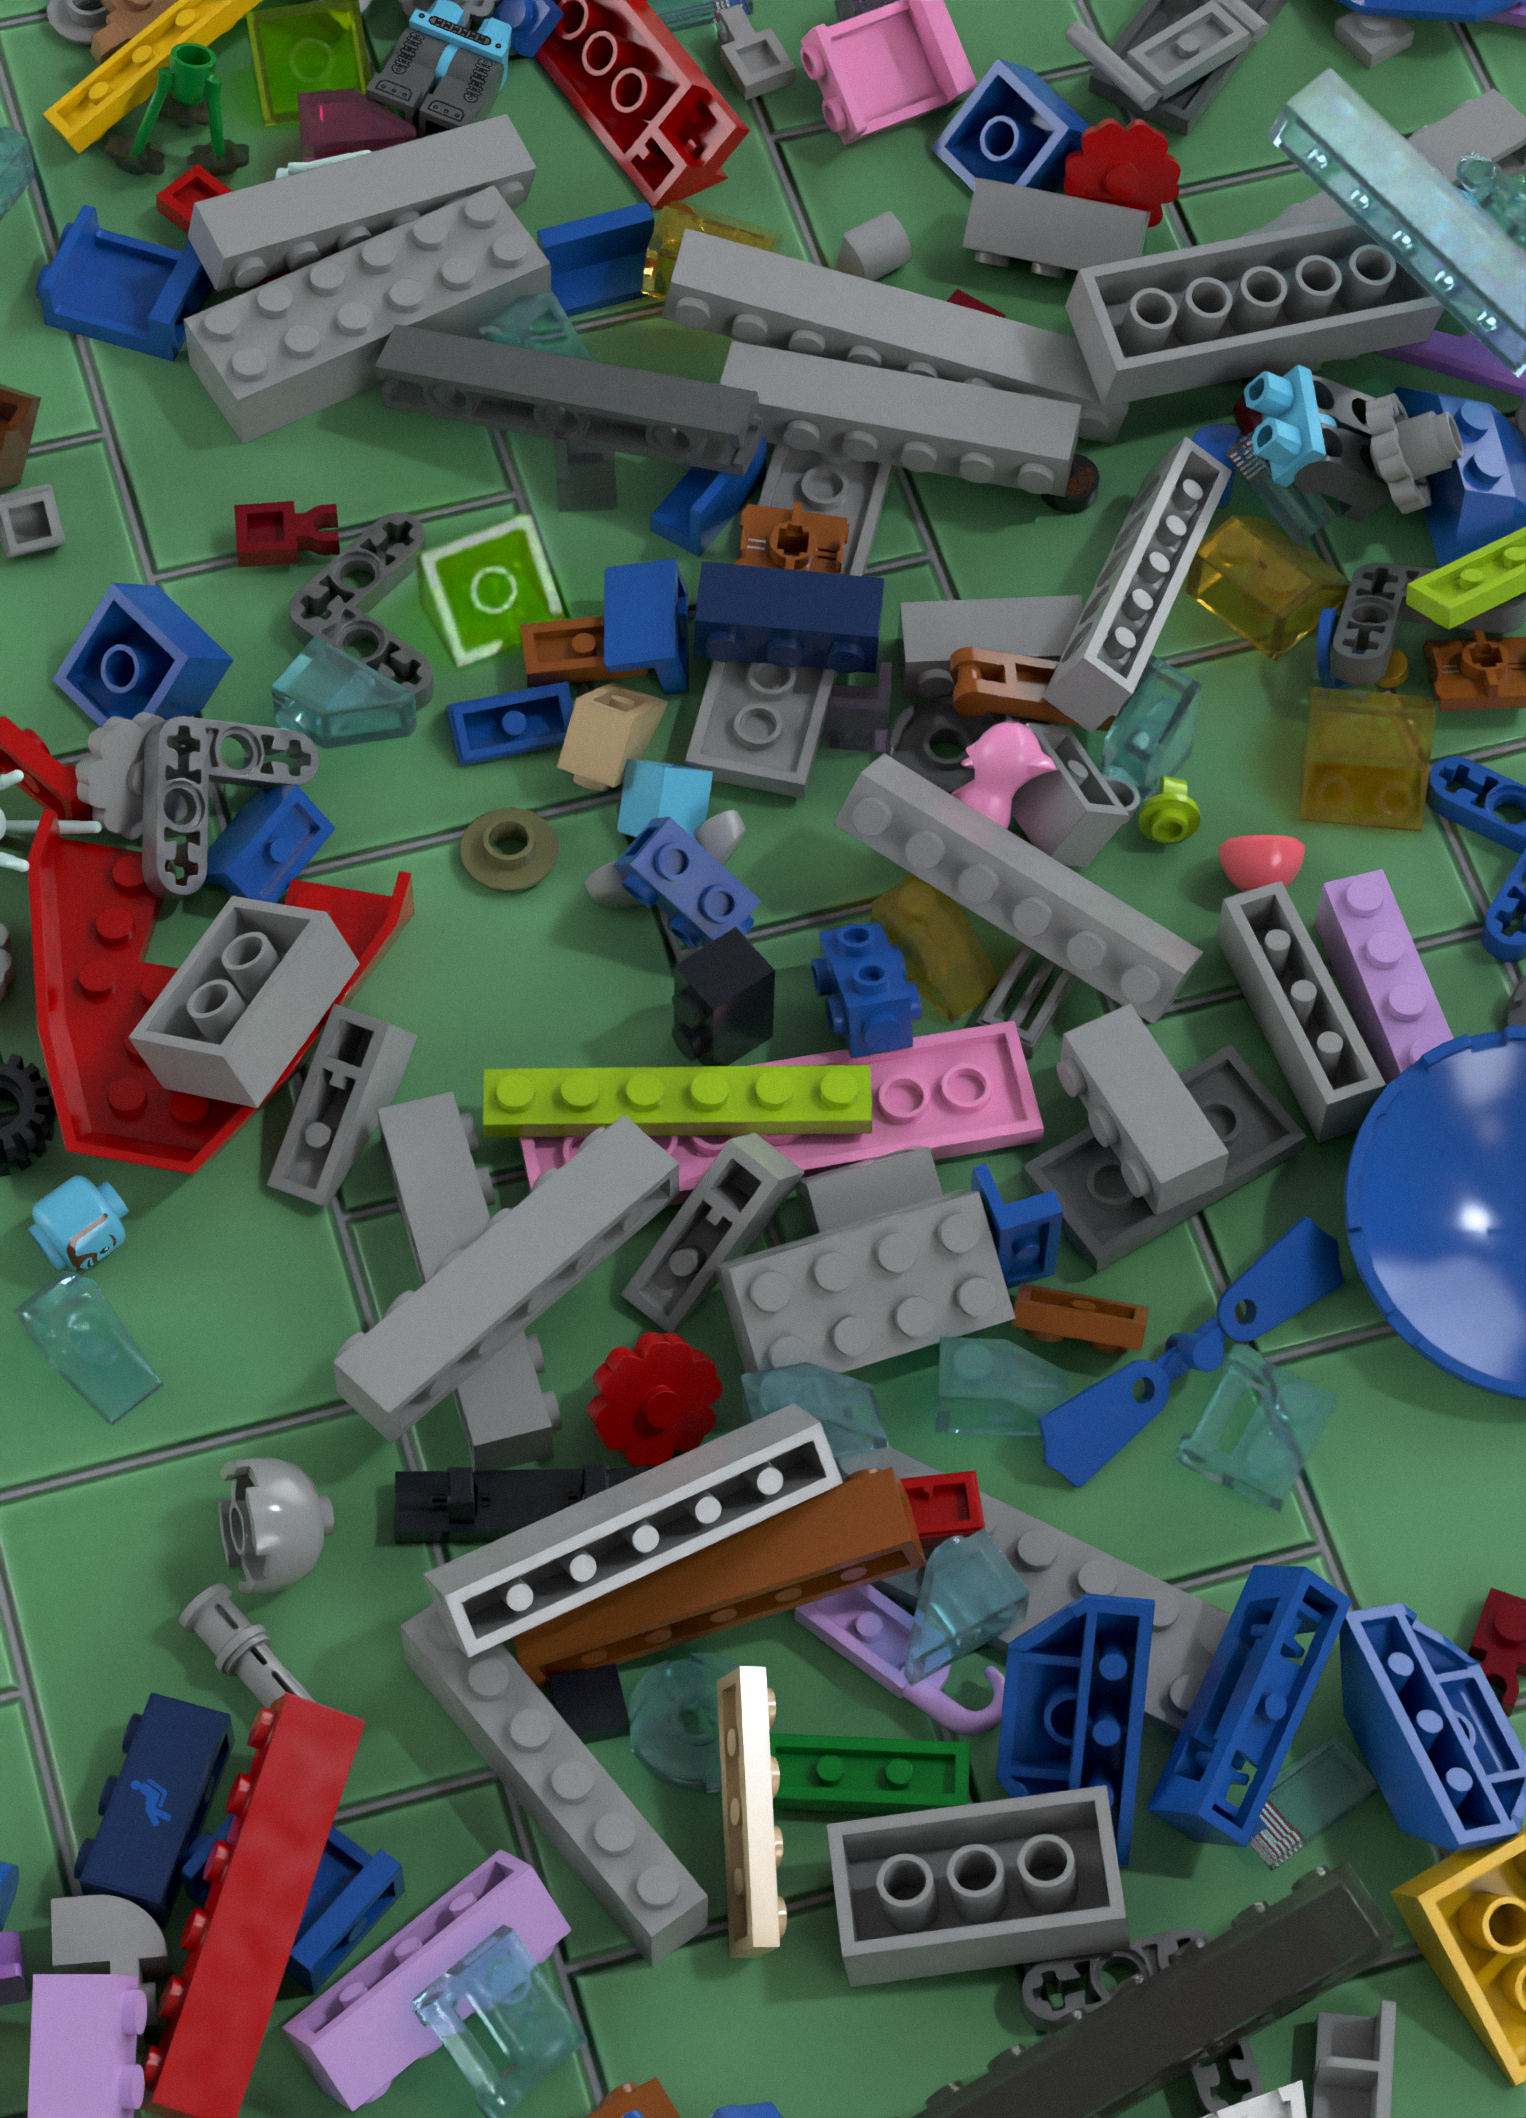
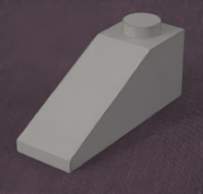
(336, 1112)
(712, 1227)

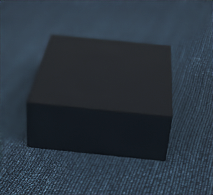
(591, 1702)

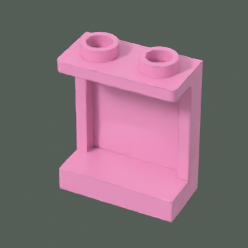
(887, 67)

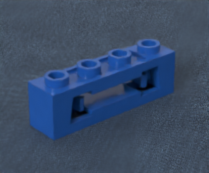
(1249, 1704)

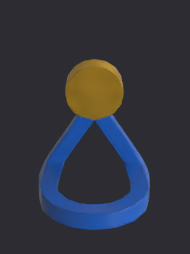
(1396, 671)

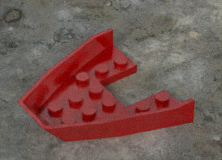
(94, 988)

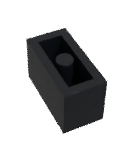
(723, 1001)

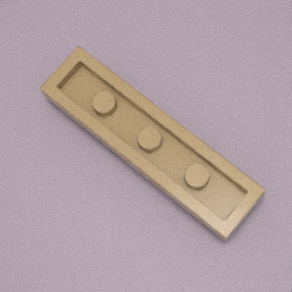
(748, 1787)

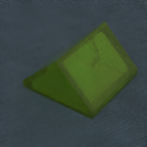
(305, 51)
(486, 587)

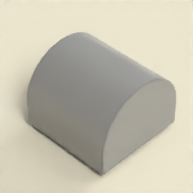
(875, 248)
(29, 521)

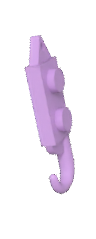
(875, 1638)

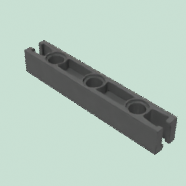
(584, 398)

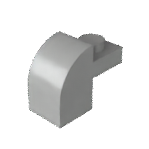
(110, 1938)

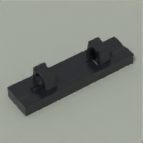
(442, 1503)

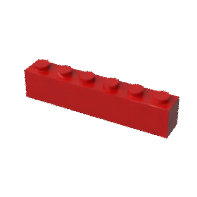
(251, 1910)

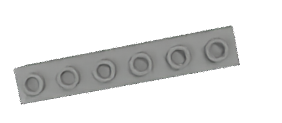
(1137, 585)

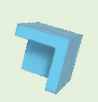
(663, 791)

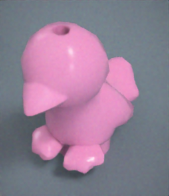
(1002, 763)

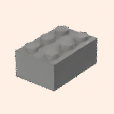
(244, 1001)

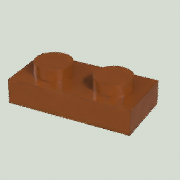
(566, 652)
(1058, 1314)

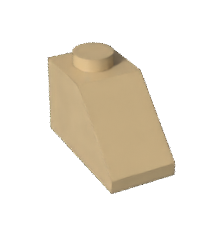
(606, 731)

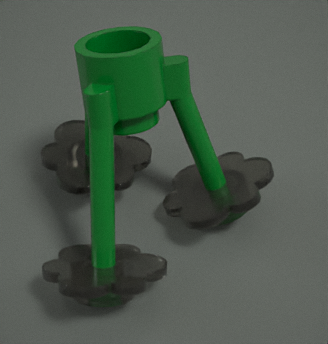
(189, 96)

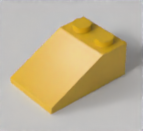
(1473, 1935)

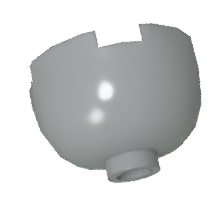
(272, 1523)

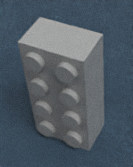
(868, 1288)
(977, 1886)

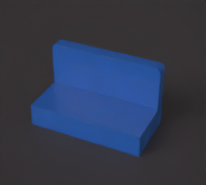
(598, 258)
(706, 503)
(648, 622)
(267, 844)
(1022, 1231)

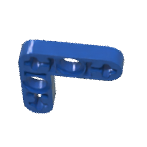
(1483, 821)

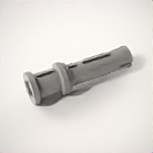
(239, 1645)

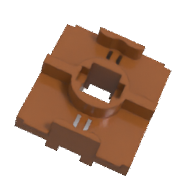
(772, 531)
(1477, 672)

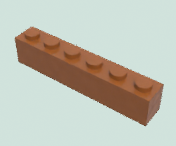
(786, 1561)

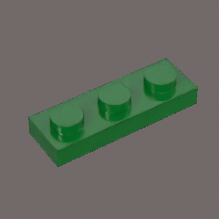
(869, 1773)

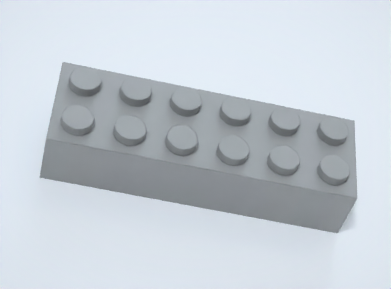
(1243, 309)
(325, 325)

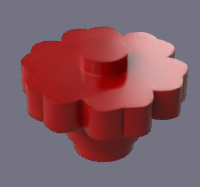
(1124, 167)
(654, 1399)

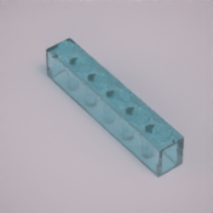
(1409, 211)

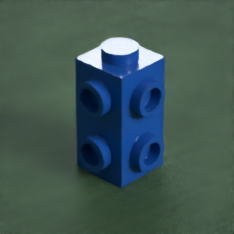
(686, 883)
(865, 989)

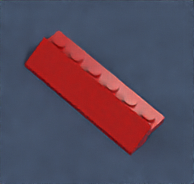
(642, 96)

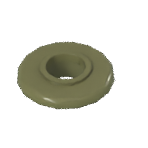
(513, 871)

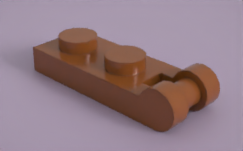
(1006, 686)

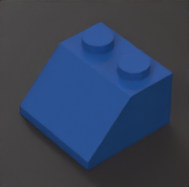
(1012, 131)
(141, 658)

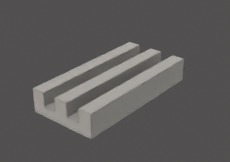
(1033, 1037)

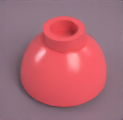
(1261, 860)

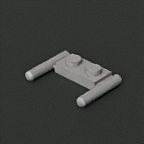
(1176, 53)

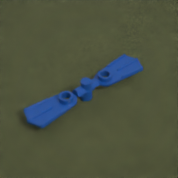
(1105, 1416)

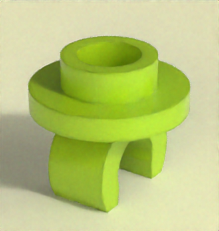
(1170, 814)

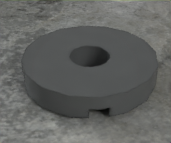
(928, 725)

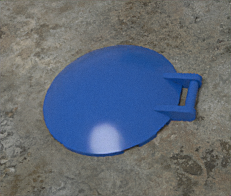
(1444, 1208)

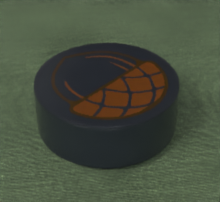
(1081, 487)

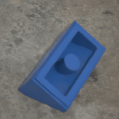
(510, 723)

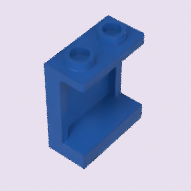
(121, 288)
(342, 1907)

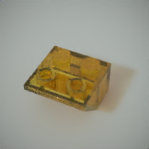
(1365, 758)

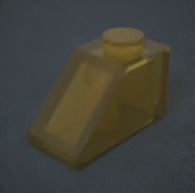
(936, 946)

